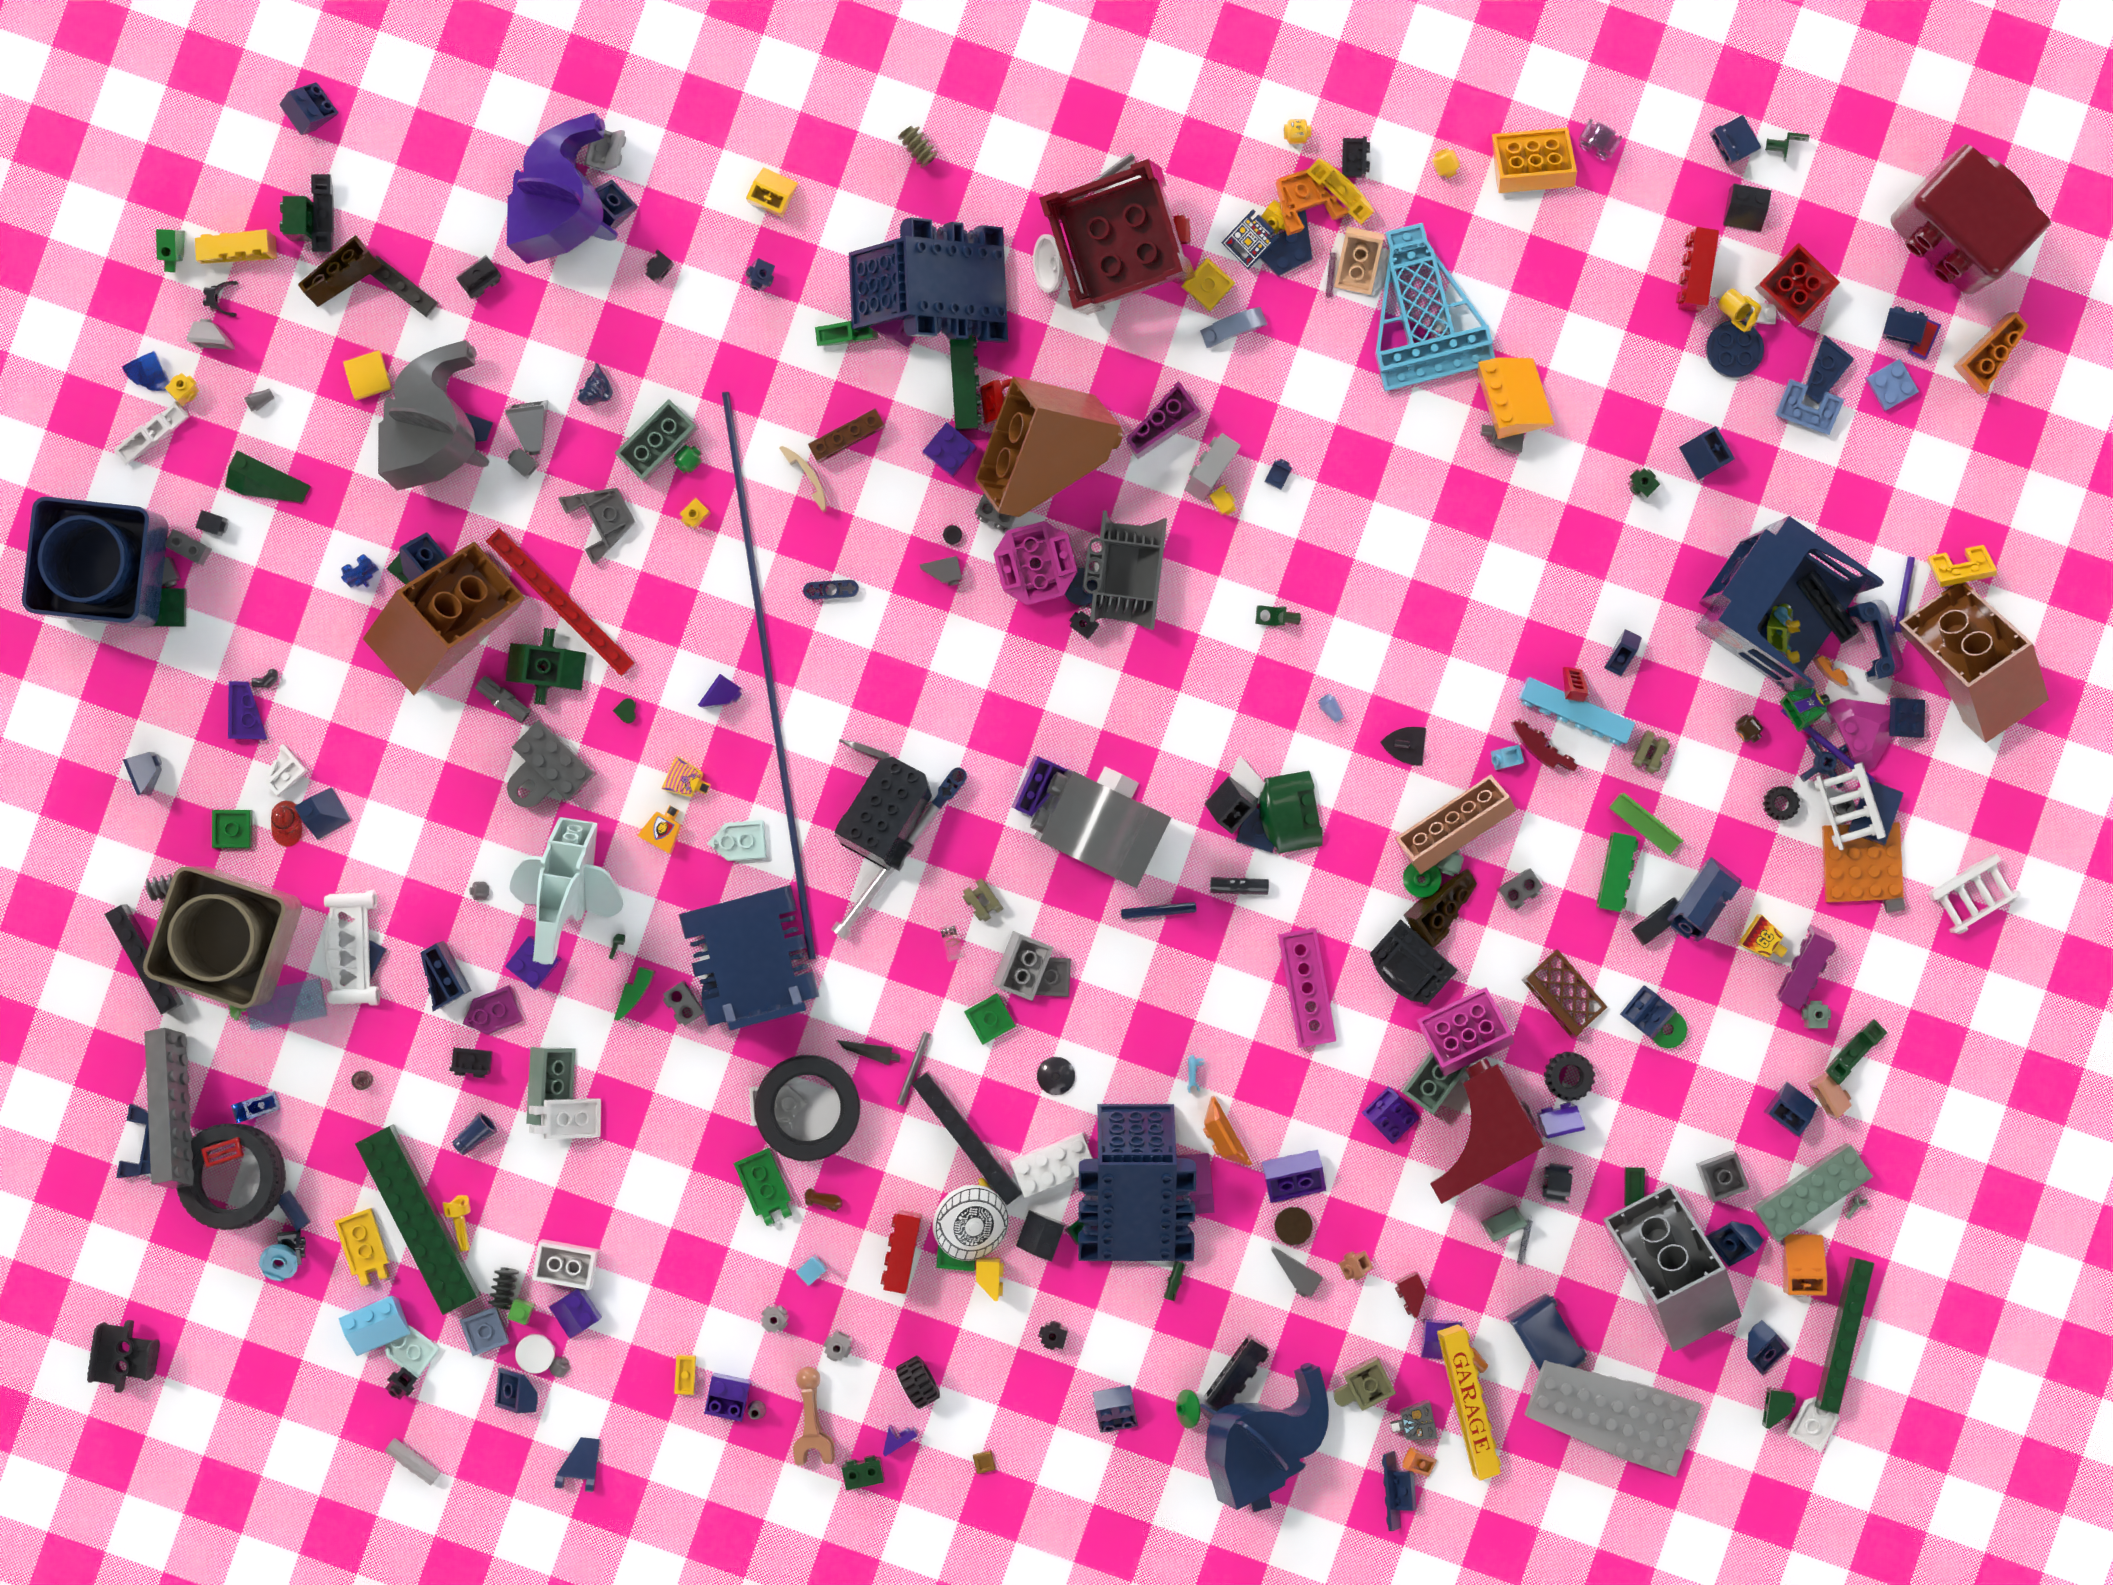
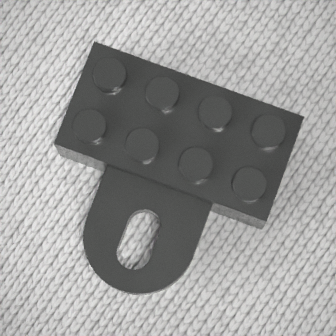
(549, 765)

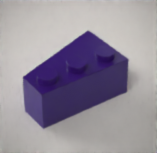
(1035, 785)

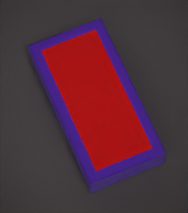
(1930, 333)

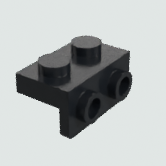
(1354, 157)
(479, 277)
(471, 1061)

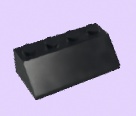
(1236, 1372)

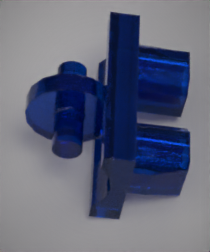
(359, 574)

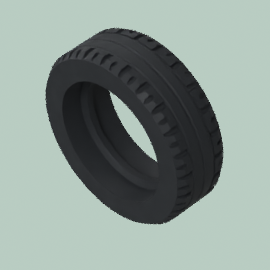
(814, 1149)
(270, 1186)

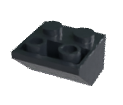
(1231, 804)

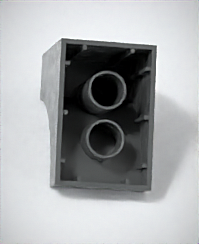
(1100, 827)
(1674, 1267)

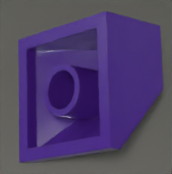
(720, 693)
(1430, 1341)

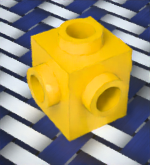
(1274, 216)
(182, 388)

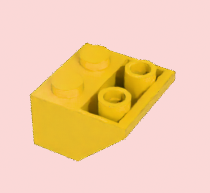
(771, 192)
(988, 1276)

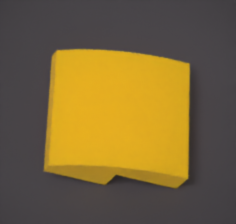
(367, 375)

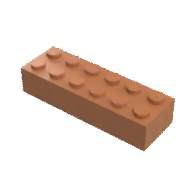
(1455, 824)

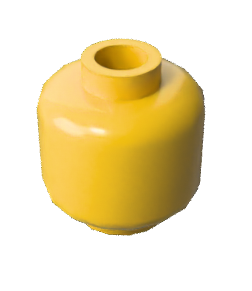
(1446, 162)

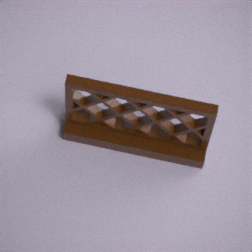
(1556, 1007)

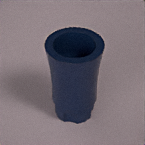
(475, 1133)

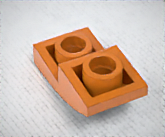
(1836, 676)

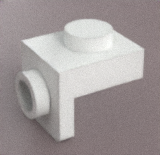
(1766, 316)

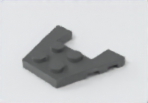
(608, 514)

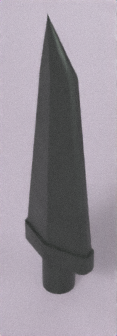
(878, 1053)

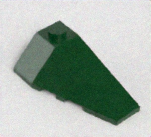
(260, 480)

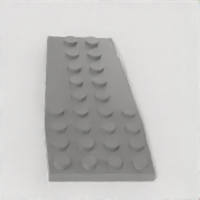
(1615, 1415)

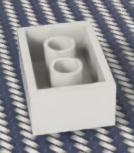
(565, 1264)

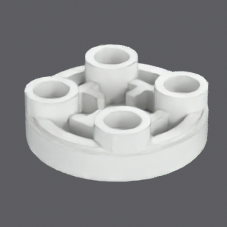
(535, 1353)

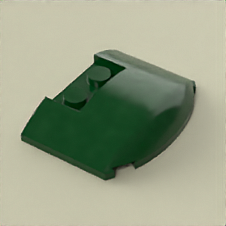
(1290, 812)

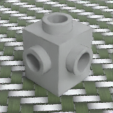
(774, 1311)
(841, 1340)

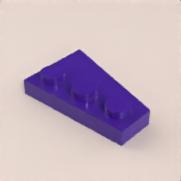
(243, 714)

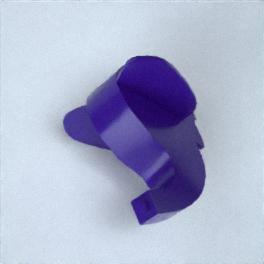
(552, 201)

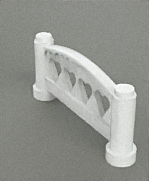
(356, 906)

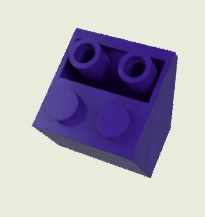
(727, 1396)

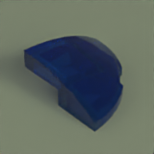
(147, 372)

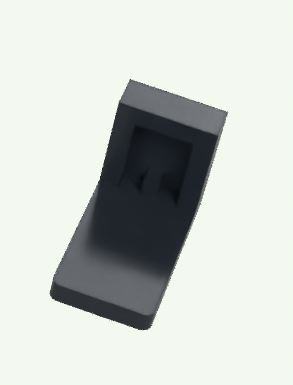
(295, 1241)

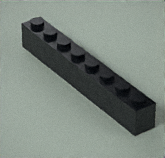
(967, 1138)

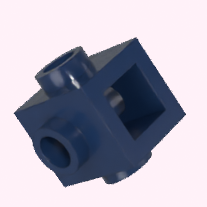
(760, 274)

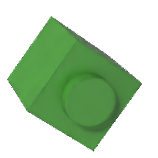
(521, 1311)

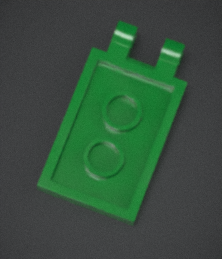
(764, 1185)

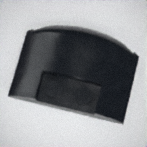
(1411, 964)

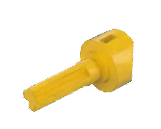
(457, 1209)

